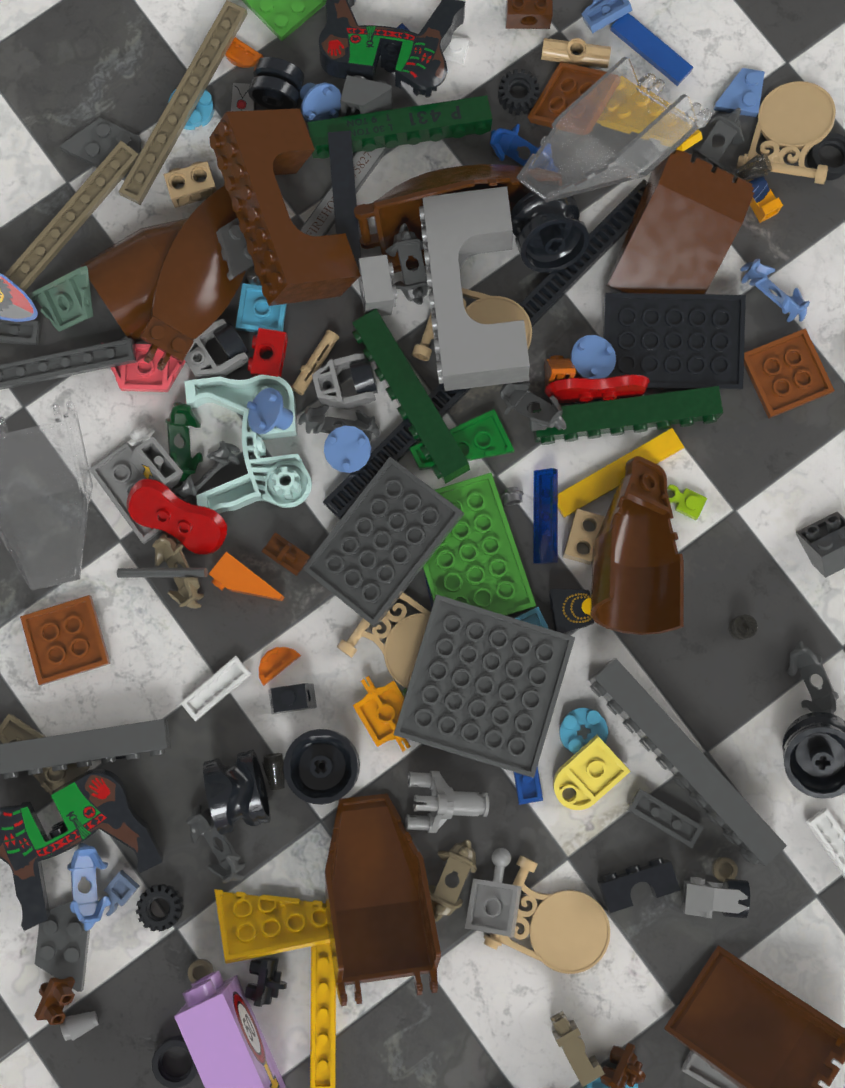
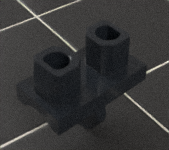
(268, 981)

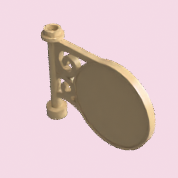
(793, 119)
(484, 310)
(401, 641)
(565, 928)

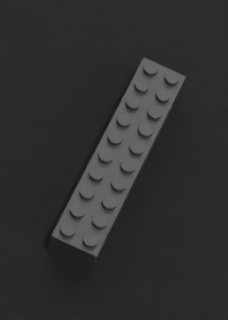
(687, 763)

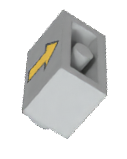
(156, 463)

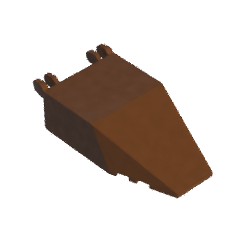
(377, 899)

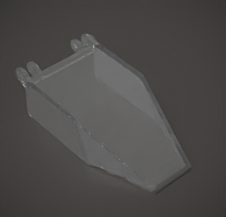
(611, 135)
(45, 498)

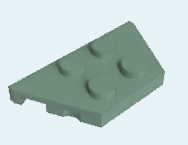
(66, 299)

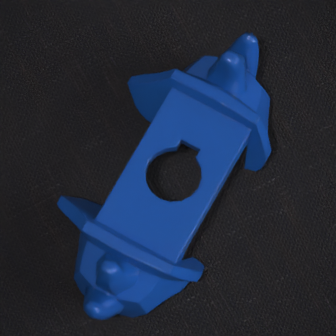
(507, 142)

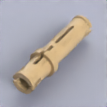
(314, 362)

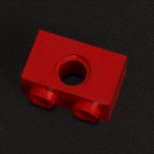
(268, 341)

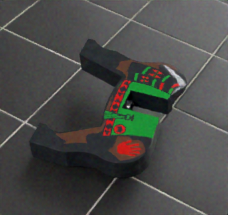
(412, 56)
(85, 804)

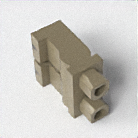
(568, 1037)

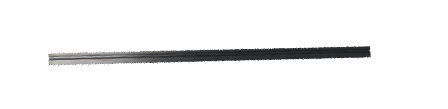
(535, 305)

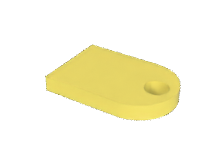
(591, 773)

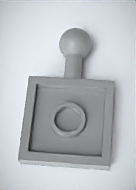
(492, 903)

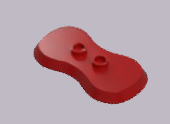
(584, 390)
(195, 526)

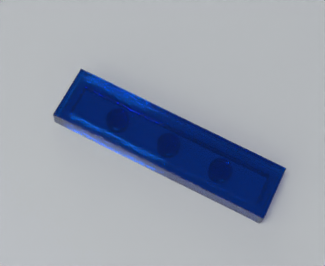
(545, 516)

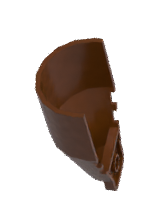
(129, 274)
(636, 557)

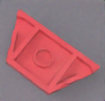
(145, 376)

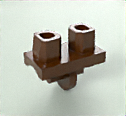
(285, 554)
(54, 998)
(627, 1070)

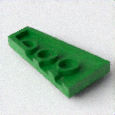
(476, 438)

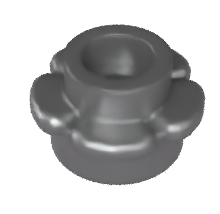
(512, 496)

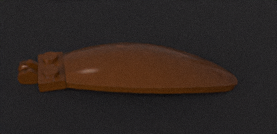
(191, 282)

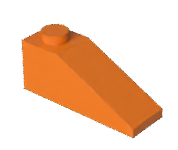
(558, 368)
(240, 579)

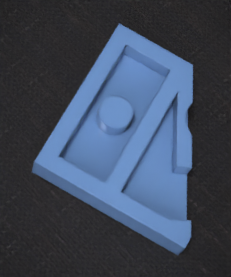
(604, 12)
(743, 93)

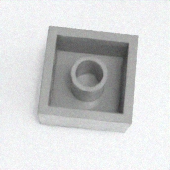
(377, 285)

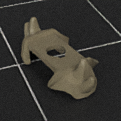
(170, 551)
(460, 859)

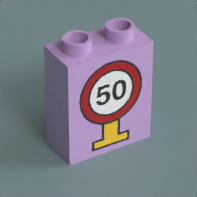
(225, 1036)

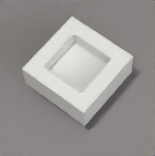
(456, 49)

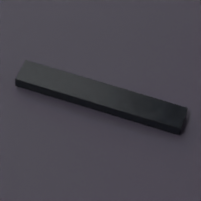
(344, 188)

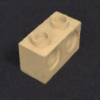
(192, 190)
(579, 535)

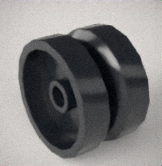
(276, 83)

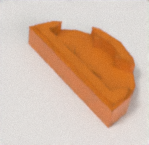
(242, 55)
(275, 662)

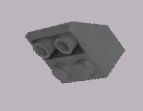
(365, 96)
(825, 543)

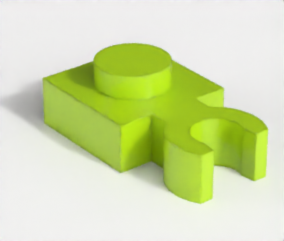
(688, 503)

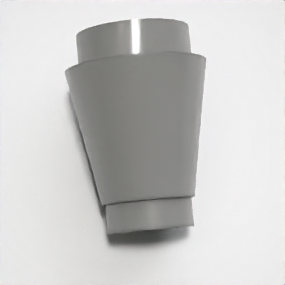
(78, 1024)

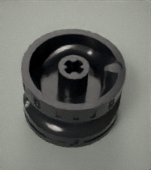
(548, 232)
(816, 754)
(303, 769)
(236, 792)

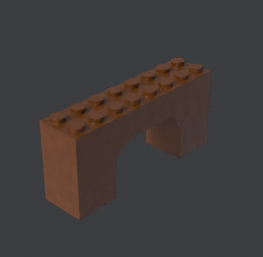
(289, 263)

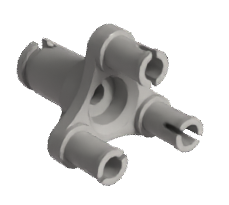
(442, 802)

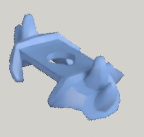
(758, 274)
(86, 905)

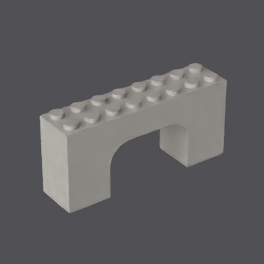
(452, 232)

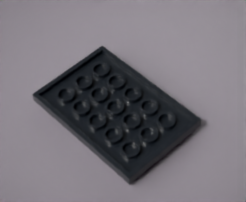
(677, 338)

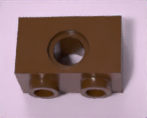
(529, 14)

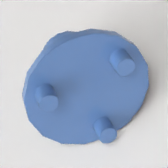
(320, 101)
(593, 357)
(268, 412)
(347, 449)

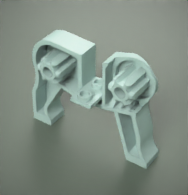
(269, 479)

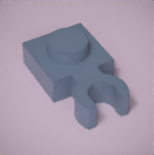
(120, 890)

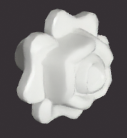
(140, 435)

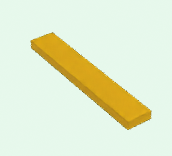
(610, 476)
(322, 1018)

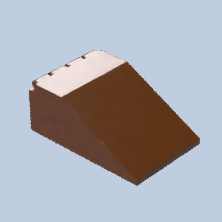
(681, 228)
(756, 1028)

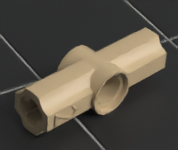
(589, 54)

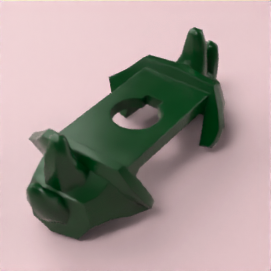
(179, 423)

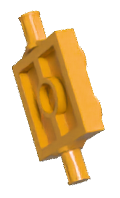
(380, 712)

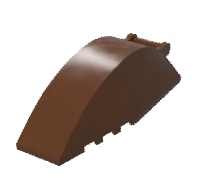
(403, 202)

